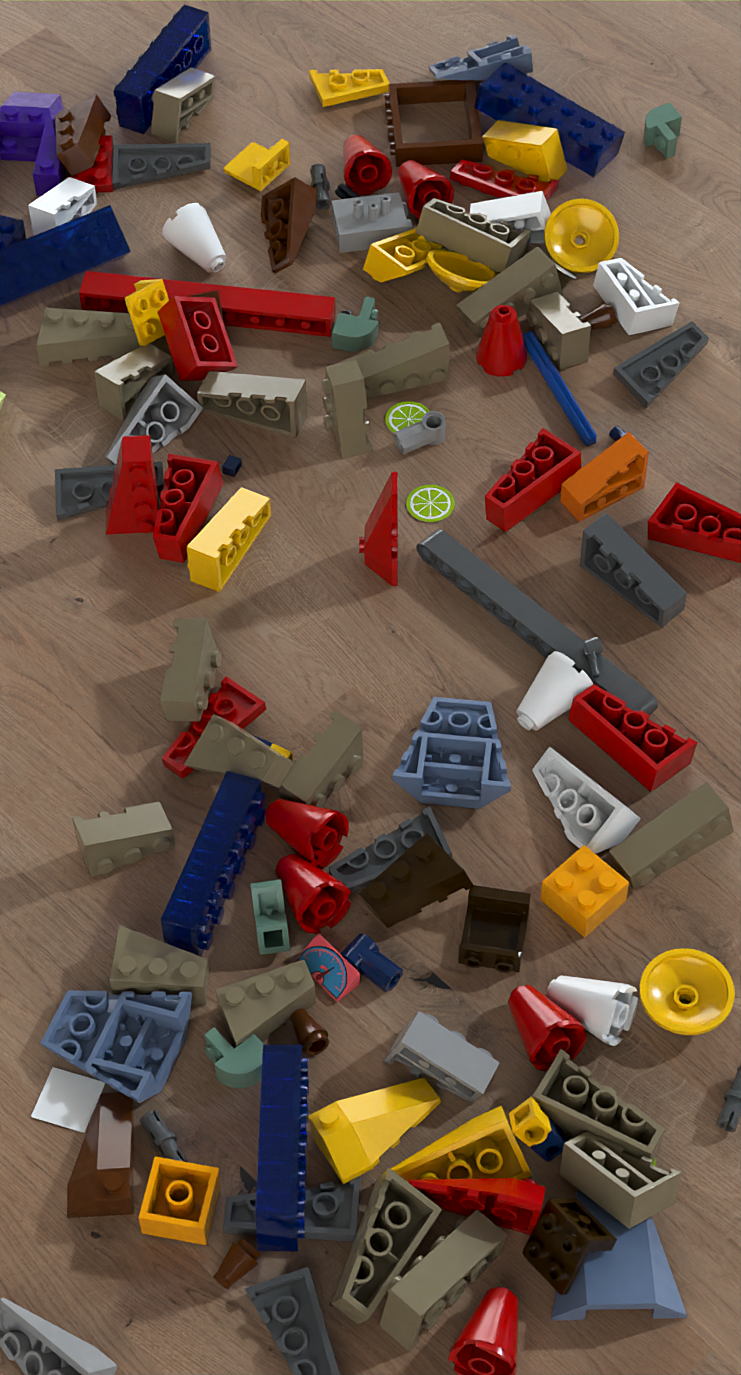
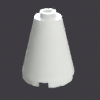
(195, 237)
(551, 692)
(599, 1005)

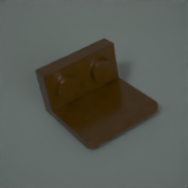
(563, 1240)

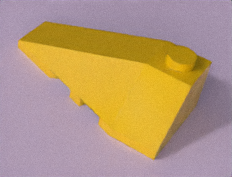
(398, 255)

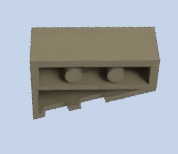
(179, 101)
(122, 837)
(151, 965)
(616, 1181)

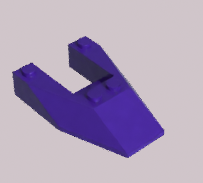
(30, 135)

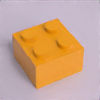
(584, 891)
(180, 1200)

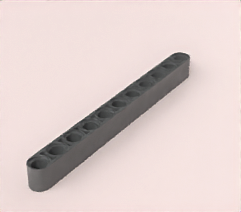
(525, 616)

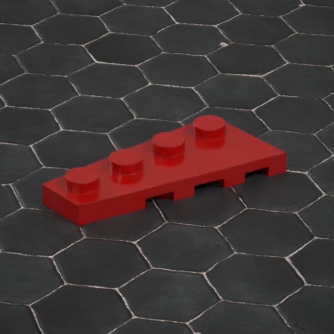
(499, 183)
(230, 703)

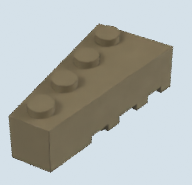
(472, 235)
(522, 281)
(256, 400)
(673, 836)
(385, 1240)
(440, 1277)

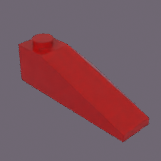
(503, 1201)

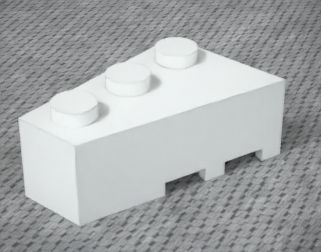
(634, 300)

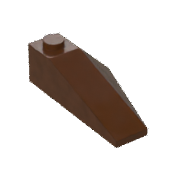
(287, 217)
(105, 1165)

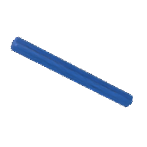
(559, 389)

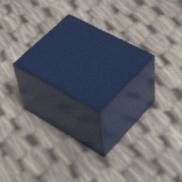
(231, 466)

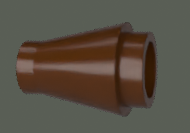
(600, 317)
(309, 1032)
(237, 1263)

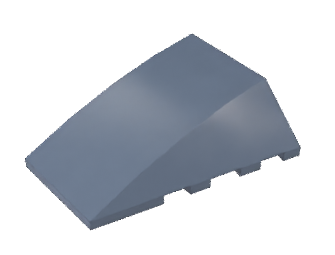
(485, 61)
(455, 756)
(121, 1037)
(625, 1278)

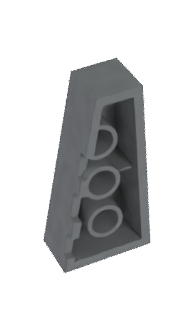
(630, 571)

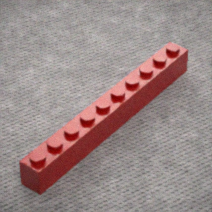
(239, 305)

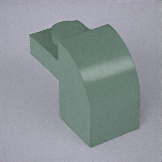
(662, 129)
(355, 332)
(270, 917)
(235, 1066)

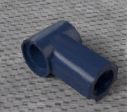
(367, 960)

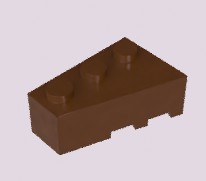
(79, 133)

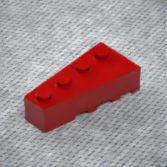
(531, 480)
(134, 491)
(185, 504)
(696, 524)
(630, 738)

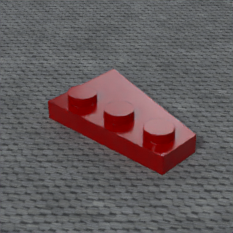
(102, 171)

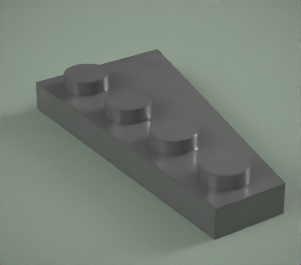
(153, 162)
(661, 363)
(88, 488)
(366, 864)
(328, 1215)
(296, 1322)

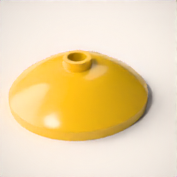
(586, 221)
(458, 270)
(687, 976)

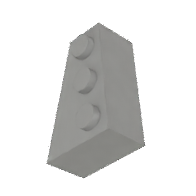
(444, 1056)

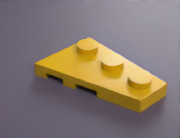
(343, 87)

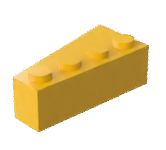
(227, 538)

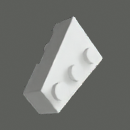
(62, 204)
(521, 211)

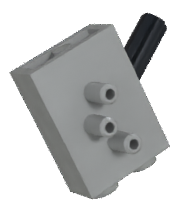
(367, 219)

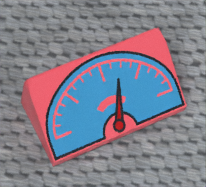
(329, 968)

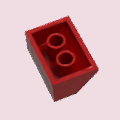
(196, 337)

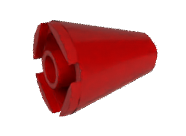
(365, 166)
(423, 185)
(502, 343)
(308, 829)
(312, 893)
(544, 1027)
(489, 1337)

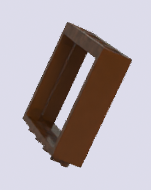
(435, 151)

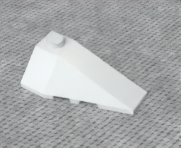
(584, 807)

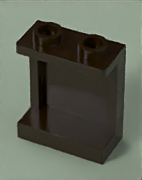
(494, 929)

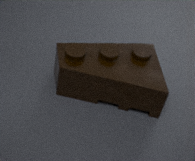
(414, 881)

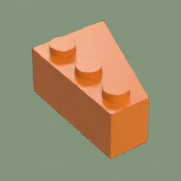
(606, 478)

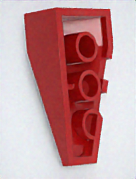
(381, 534)

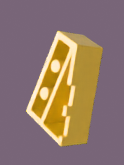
(527, 149)

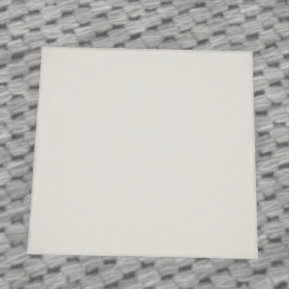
(68, 1099)

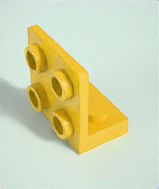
(260, 165)
(143, 309)

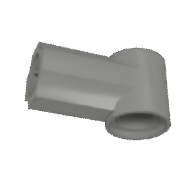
(428, 431)

